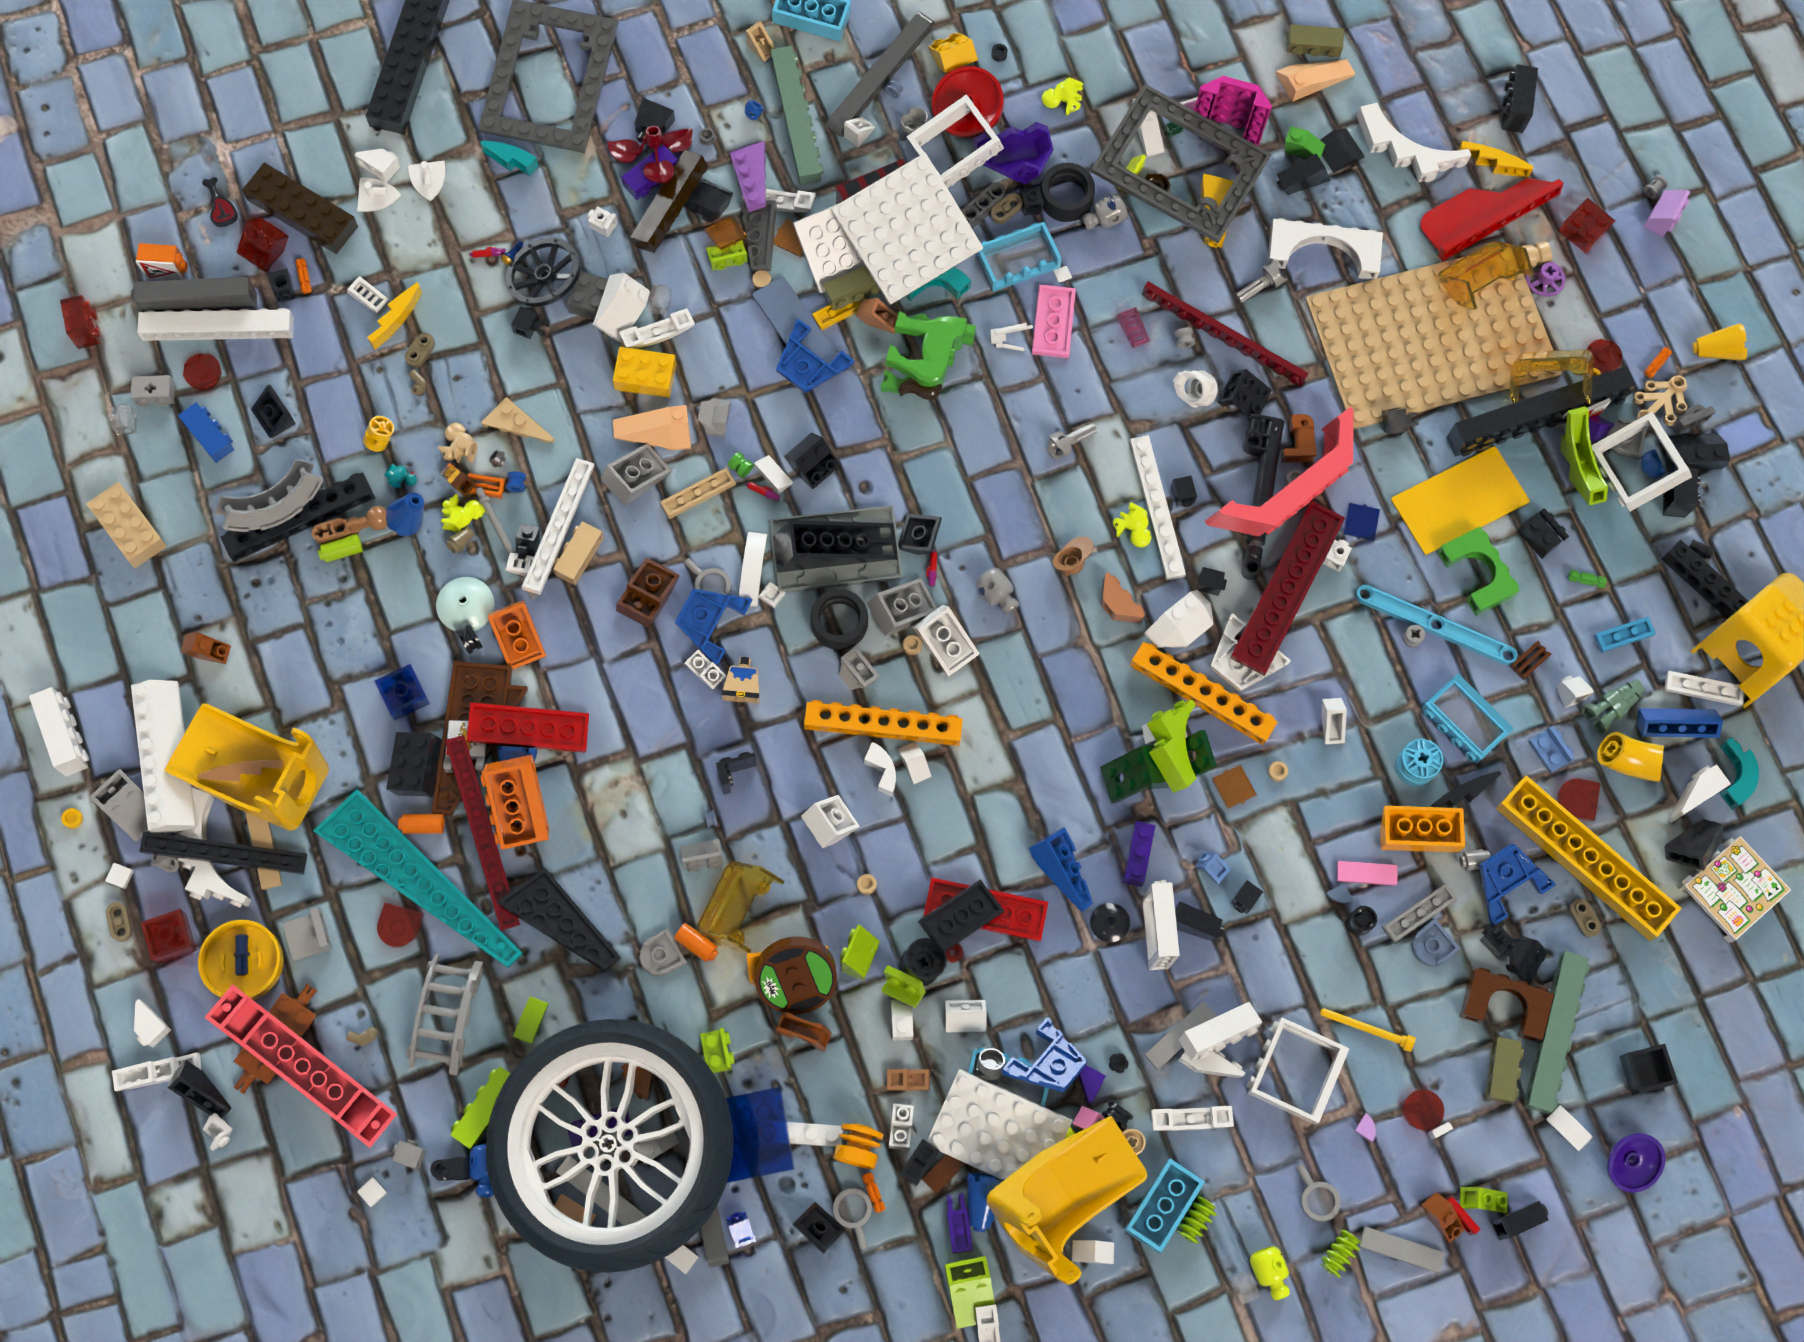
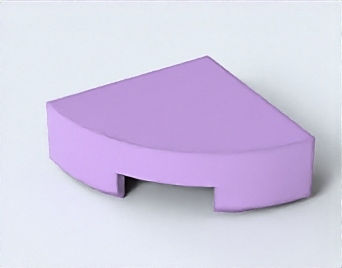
(1366, 1128)

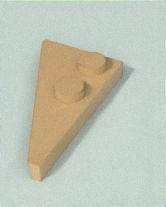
(512, 419)

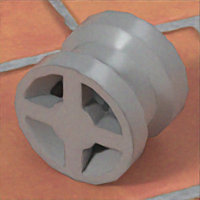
(1184, 338)
(1411, 639)

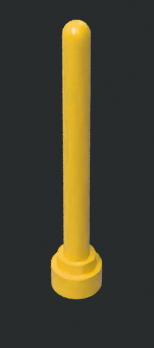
(1406, 1042)

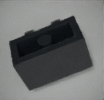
(1540, 535)

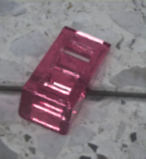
(1139, 325)

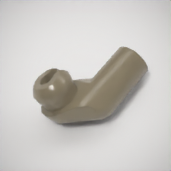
(420, 383)
(364, 1038)

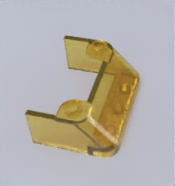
(1483, 268)
(1577, 361)
(732, 901)

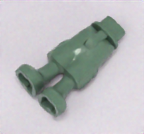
(1617, 702)

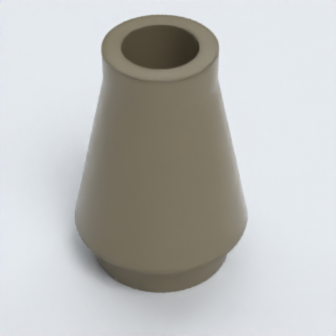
(458, 541)

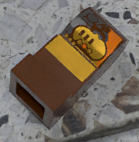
(457, 478)

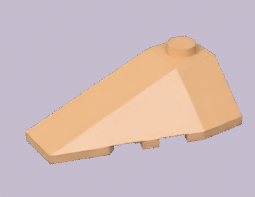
(1308, 78)
(660, 427)

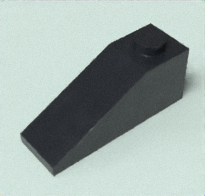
(198, 1089)

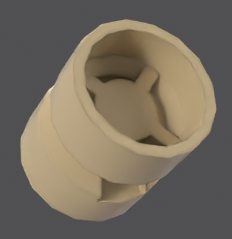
(1539, 253)
(1135, 1139)

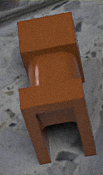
(1304, 440)
(796, 1027)

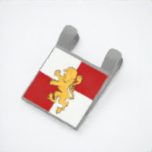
(1595, 410)
(476, 750)

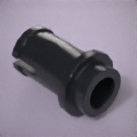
(1701, 549)

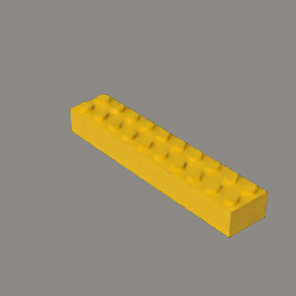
(1588, 858)

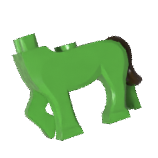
(941, 340)

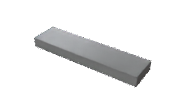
(1419, 913)
(1169, 1044)
(1401, 1249)

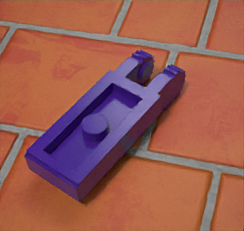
(959, 1226)

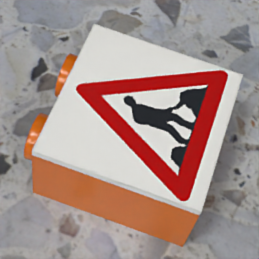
(161, 262)

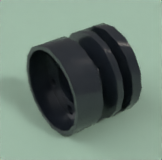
(932, 961)

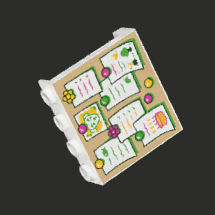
(1735, 888)

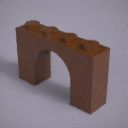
(1534, 1001)

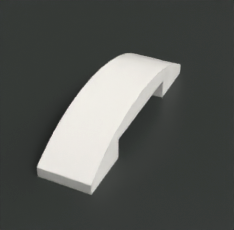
(791, 202)
(658, 331)
(752, 567)
(1192, 1118)
(987, 1323)

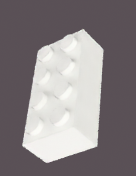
(59, 731)

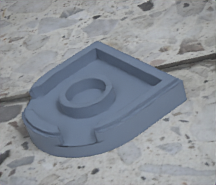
(1433, 945)

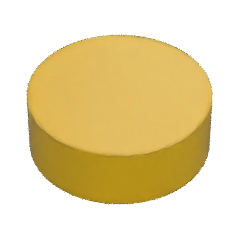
(72, 818)

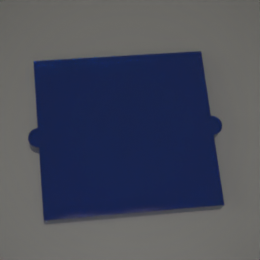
(1361, 521)

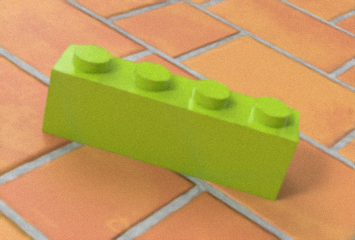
(477, 1114)

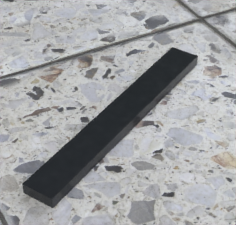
(223, 853)

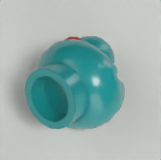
(397, 474)

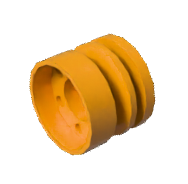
(858, 1146)

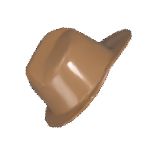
(1073, 556)

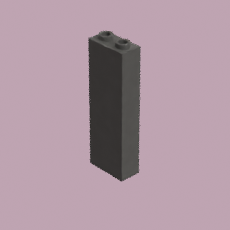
(195, 294)

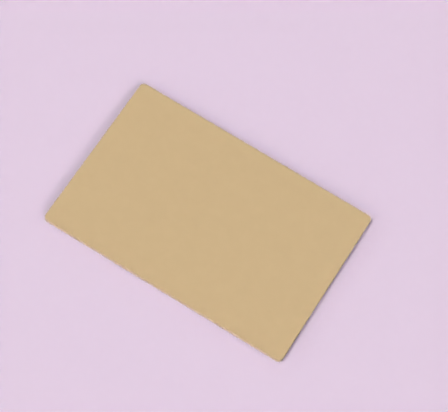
(1418, 349)

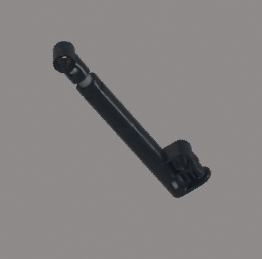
(1268, 443)

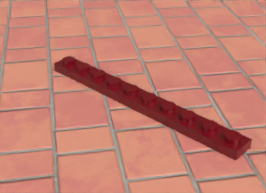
(1229, 336)
(481, 828)

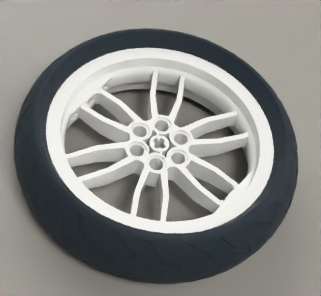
(518, 1178)

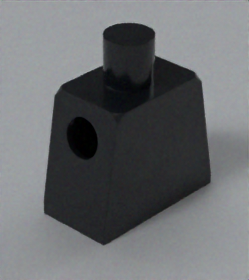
(653, 115)

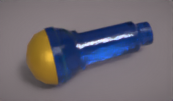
(509, 256)

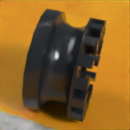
(999, 57)

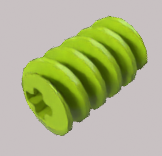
(1198, 1218)
(1340, 1253)

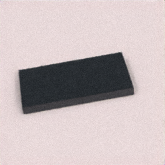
(961, 916)

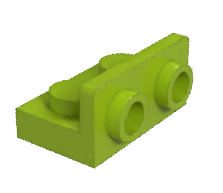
(727, 257)
(903, 987)
(716, 1050)

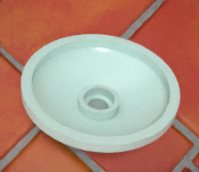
(475, 609)

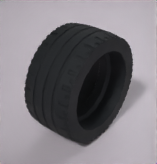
(1073, 173)
(839, 596)

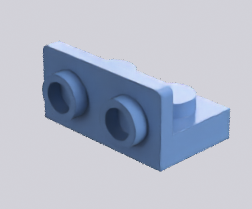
(1551, 749)

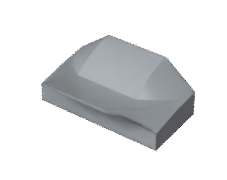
(714, 416)
(856, 670)

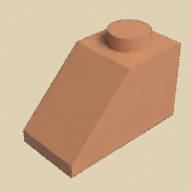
(877, 314)

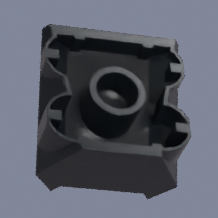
(709, 200)

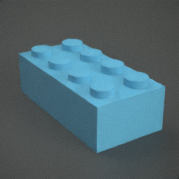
(816, 17)
(1164, 1206)

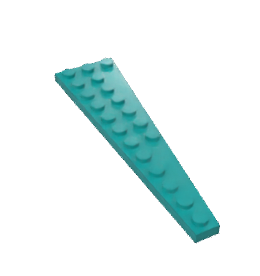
(381, 848)

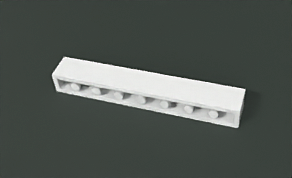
(215, 324)

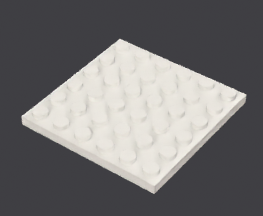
(907, 228)

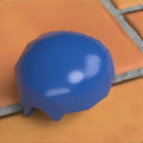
(1652, 465)

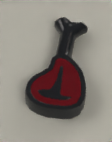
(223, 211)

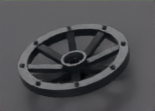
(544, 274)

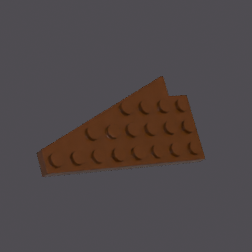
(478, 685)

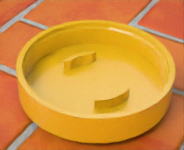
(217, 961)

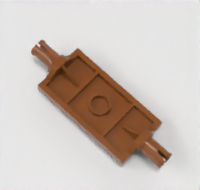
(292, 1014)

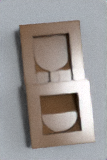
(908, 1080)

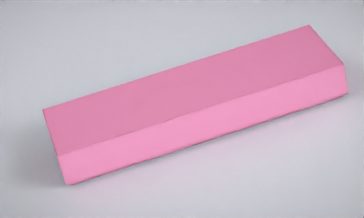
(1367, 873)

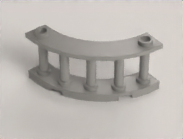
(273, 505)
(461, 1014)

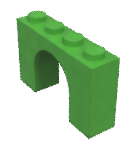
(1477, 545)

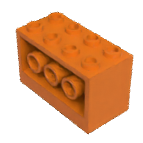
(528, 798)

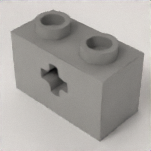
(152, 390)

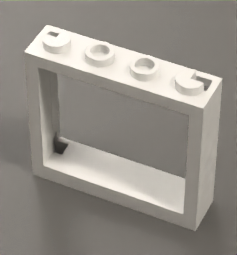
(942, 122)
(1657, 488)
(1160, 926)
(1329, 1082)

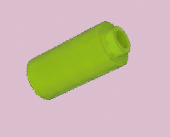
(340, 548)

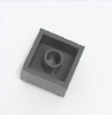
(586, 295)

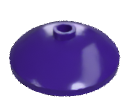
(1641, 1168)

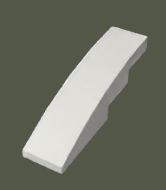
(151, 1072)

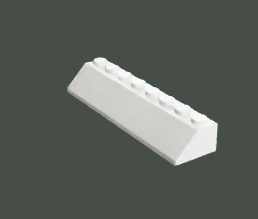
(159, 731)

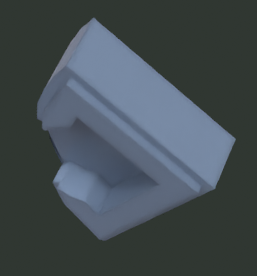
(1340, 895)

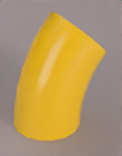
(1631, 756)

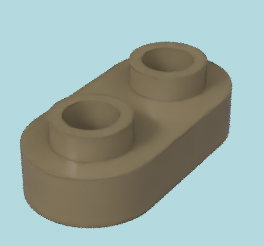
(1005, 209)
(422, 350)
(1583, 918)
(120, 922)

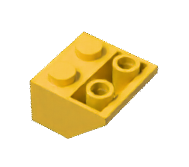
(953, 52)

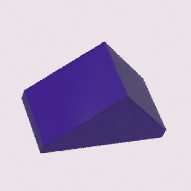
(1598, 428)
(1090, 1082)

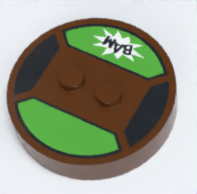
(795, 975)

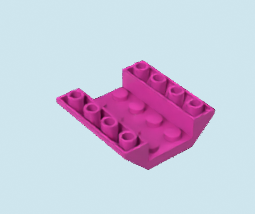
(1235, 104)

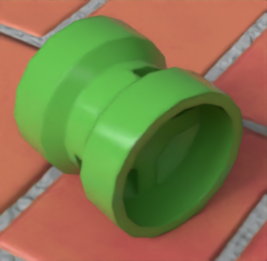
(740, 465)

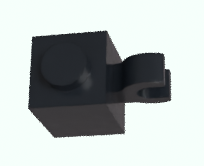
(527, 322)
(1397, 421)
(527, 540)
(1496, 939)

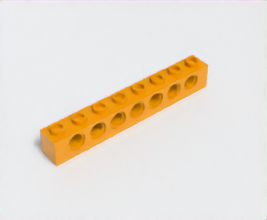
(1205, 702)
(892, 730)

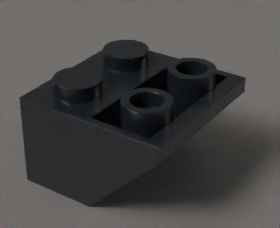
(812, 460)

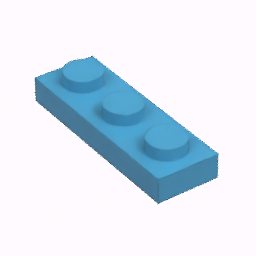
(1624, 634)

